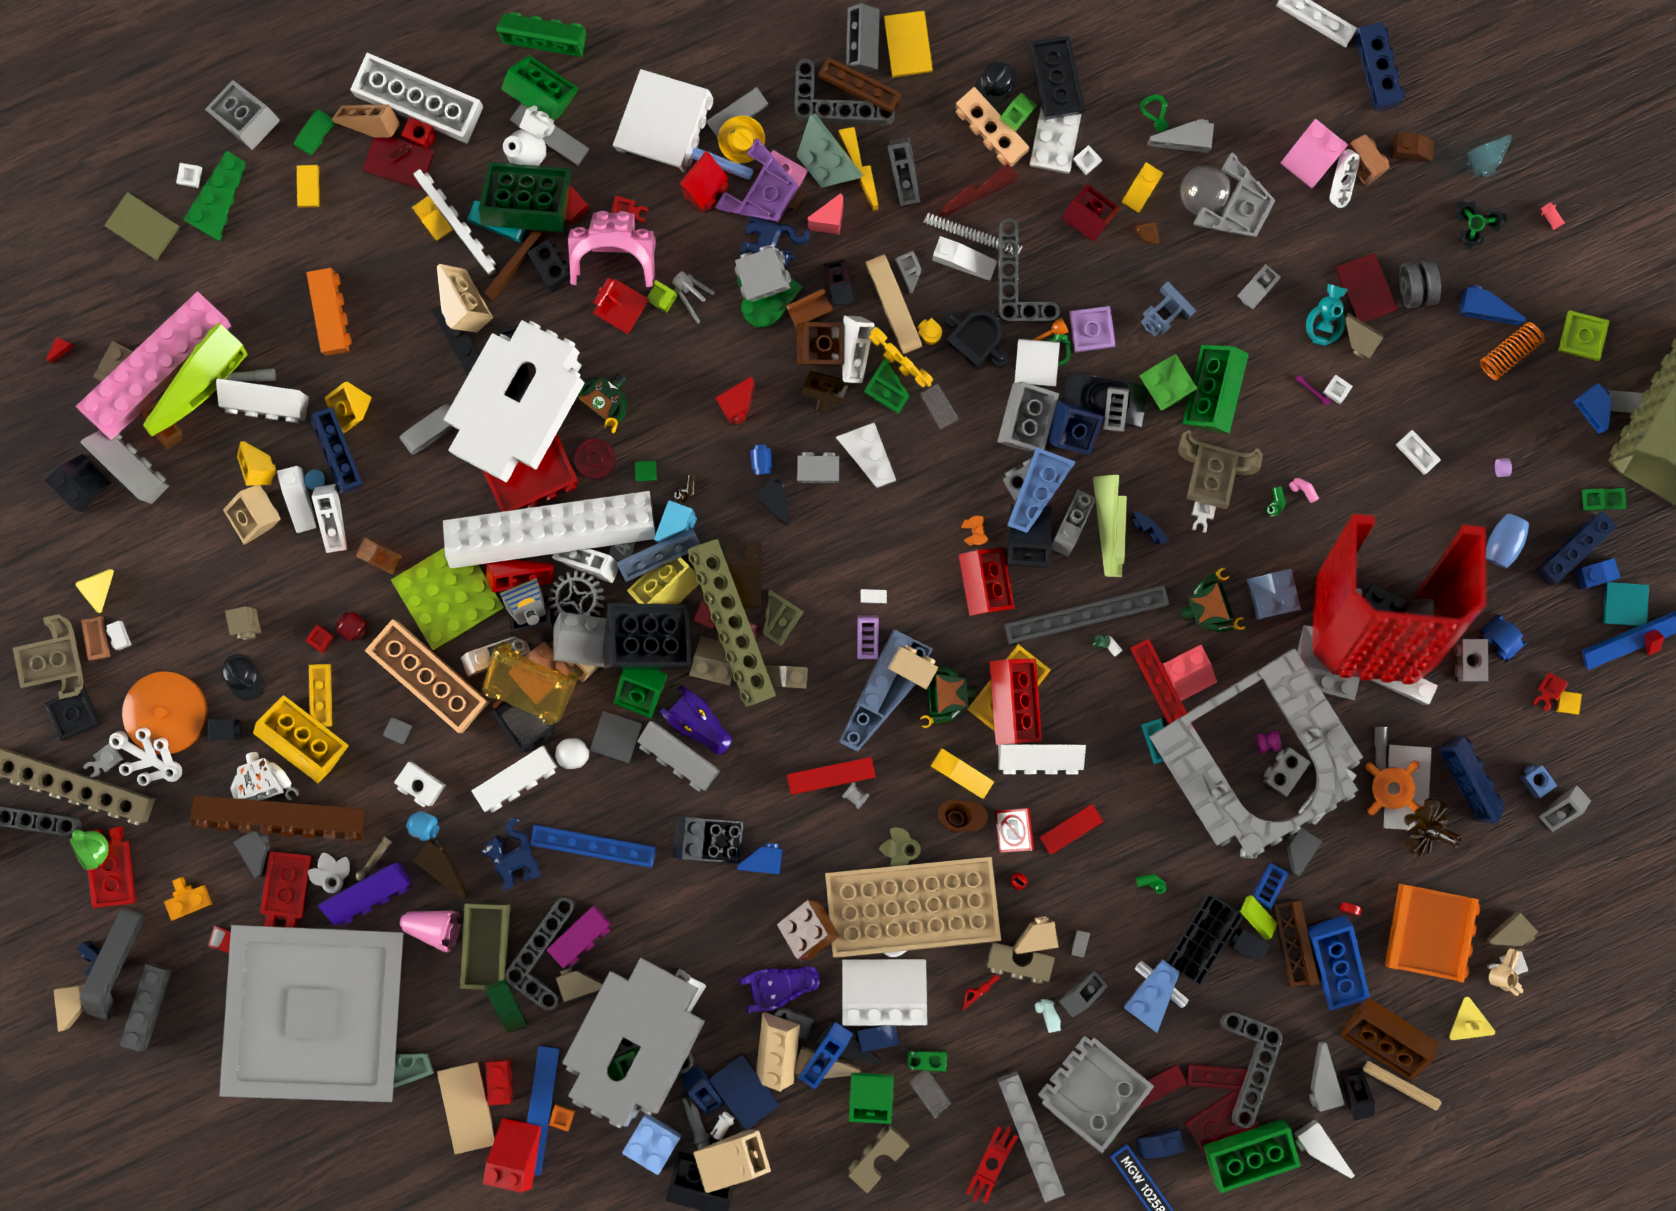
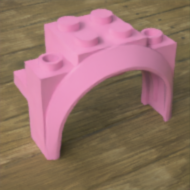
(612, 234)

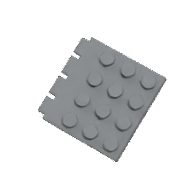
(1095, 1093)

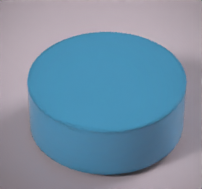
(315, 479)

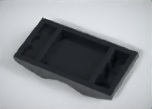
(1091, 394)

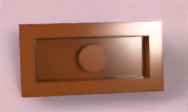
(809, 308)

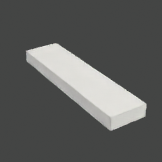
(1319, 19)

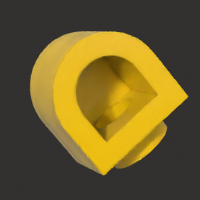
(929, 332)

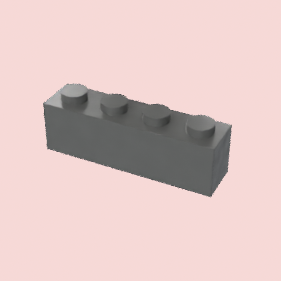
(146, 1006)

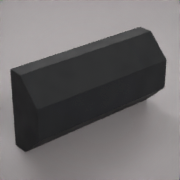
(1204, 938)

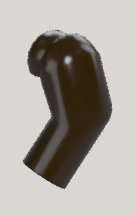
(688, 491)

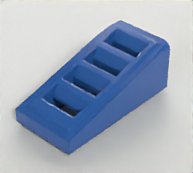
(1267, 905)

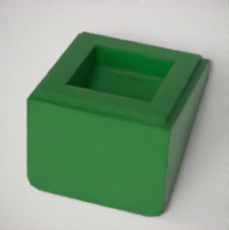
(645, 471)

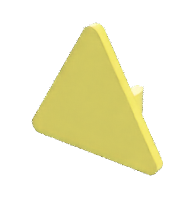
(96, 588)
(1470, 1022)

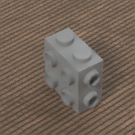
(762, 273)

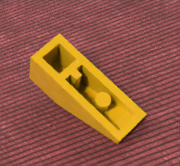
(962, 773)

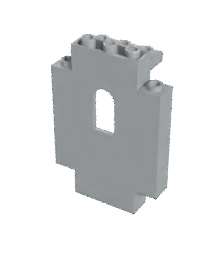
(648, 1012)

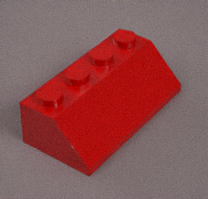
(1015, 701)

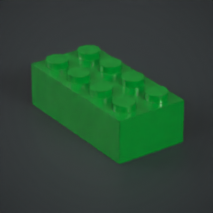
(1251, 1156)

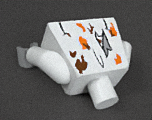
(260, 780)

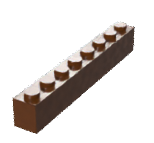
(277, 817)

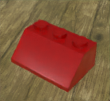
(986, 581)

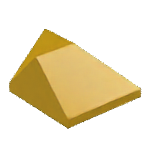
(348, 404)

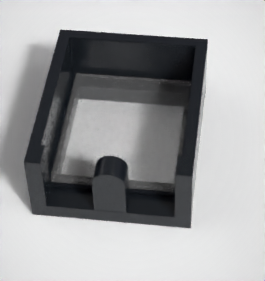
(522, 727)

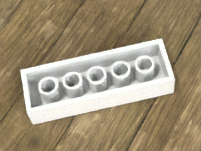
(417, 97)

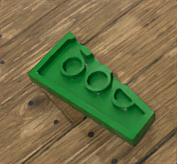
(214, 201)

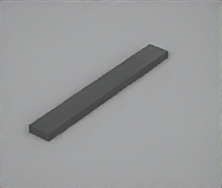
(1086, 614)

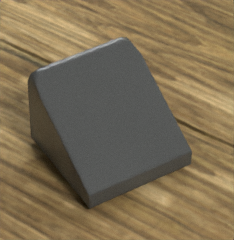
(397, 730)

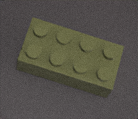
(484, 944)

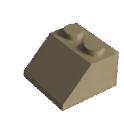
(711, 662)

